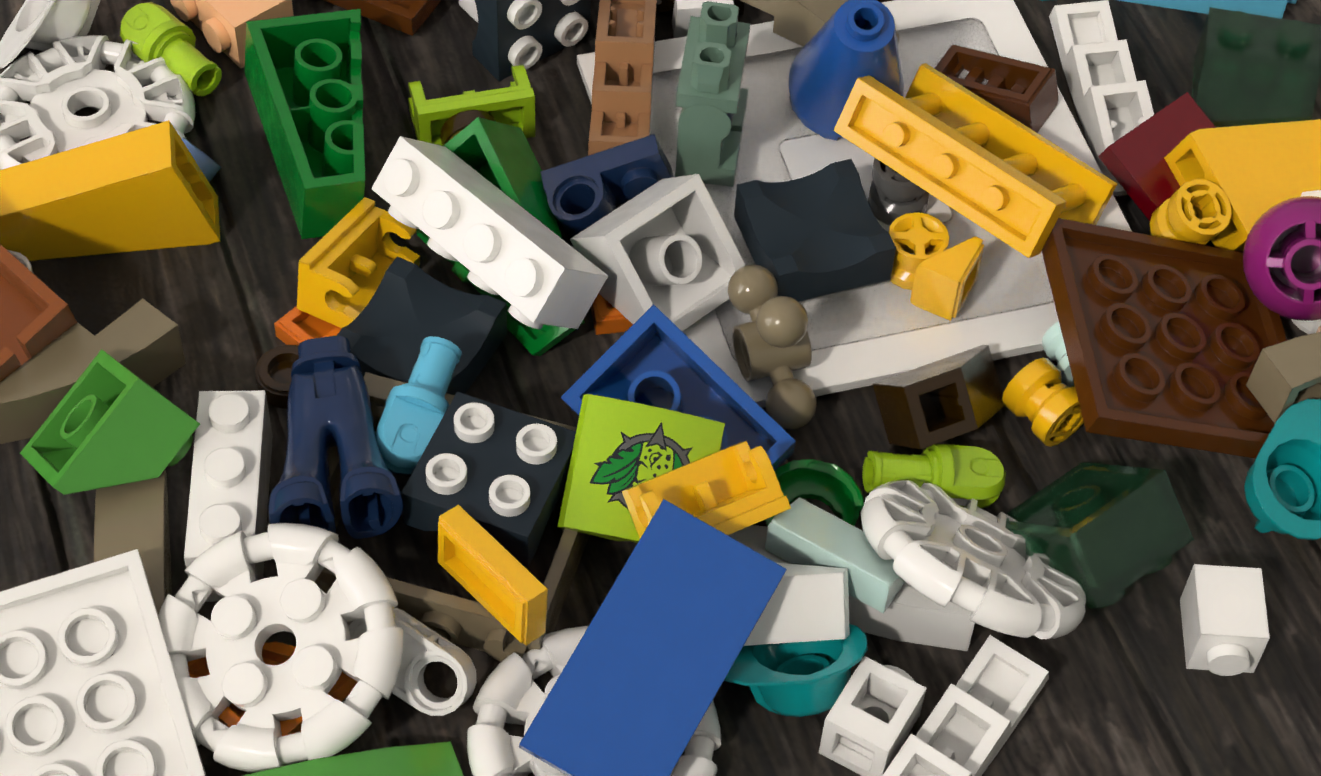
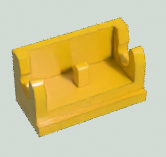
(349, 264)
(721, 489)

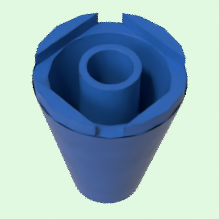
(850, 45)

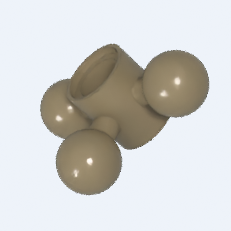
(773, 344)

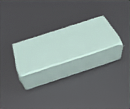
(820, 539)

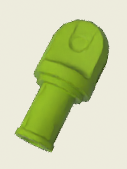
(168, 37)
(956, 469)

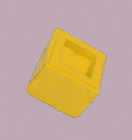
(947, 278)

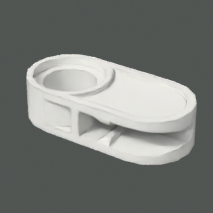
(420, 648)

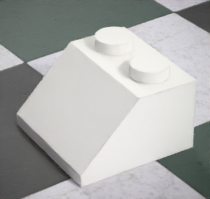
(664, 252)

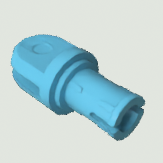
(417, 407)

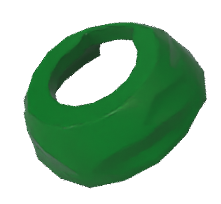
(821, 482)

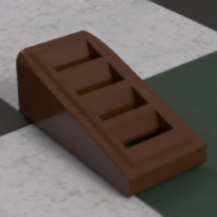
(1030, 87)

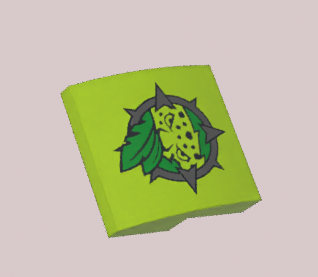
(621, 447)

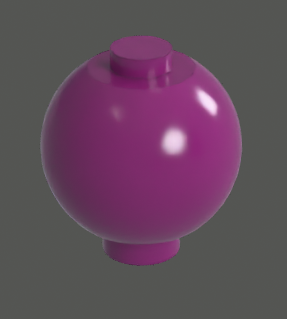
(1285, 258)

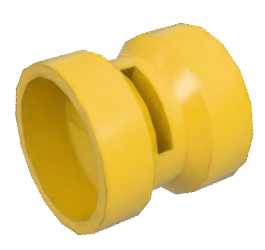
(1192, 213)
(1045, 400)

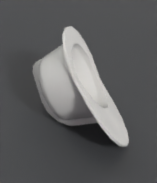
(45, 22)

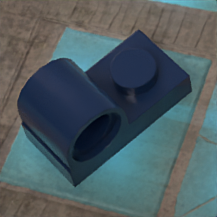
(596, 184)

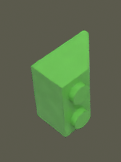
(109, 431)

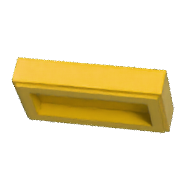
(492, 575)

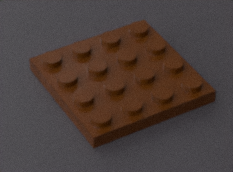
(1160, 337)

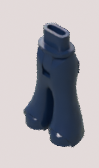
(326, 410)

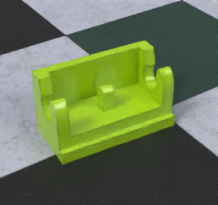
(507, 105)

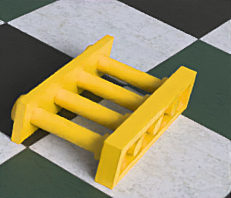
(974, 158)

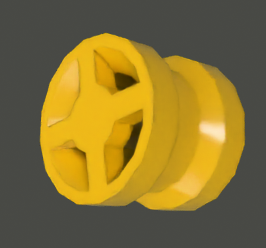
(918, 235)

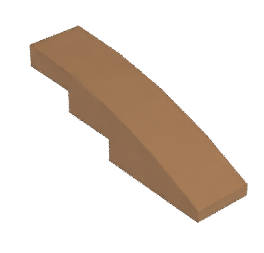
(622, 73)

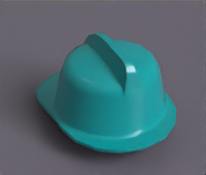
(1286, 475)
(799, 676)

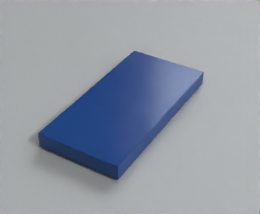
(654, 652)

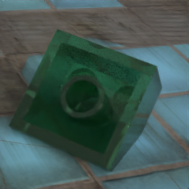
(1256, 69)
(1104, 527)

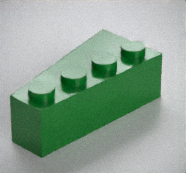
(311, 109)

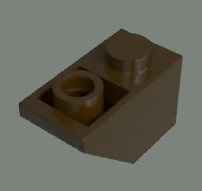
(940, 399)

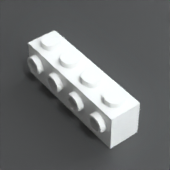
(489, 235)

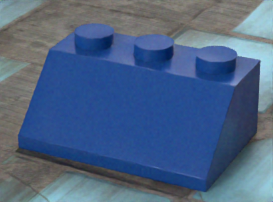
(667, 370)

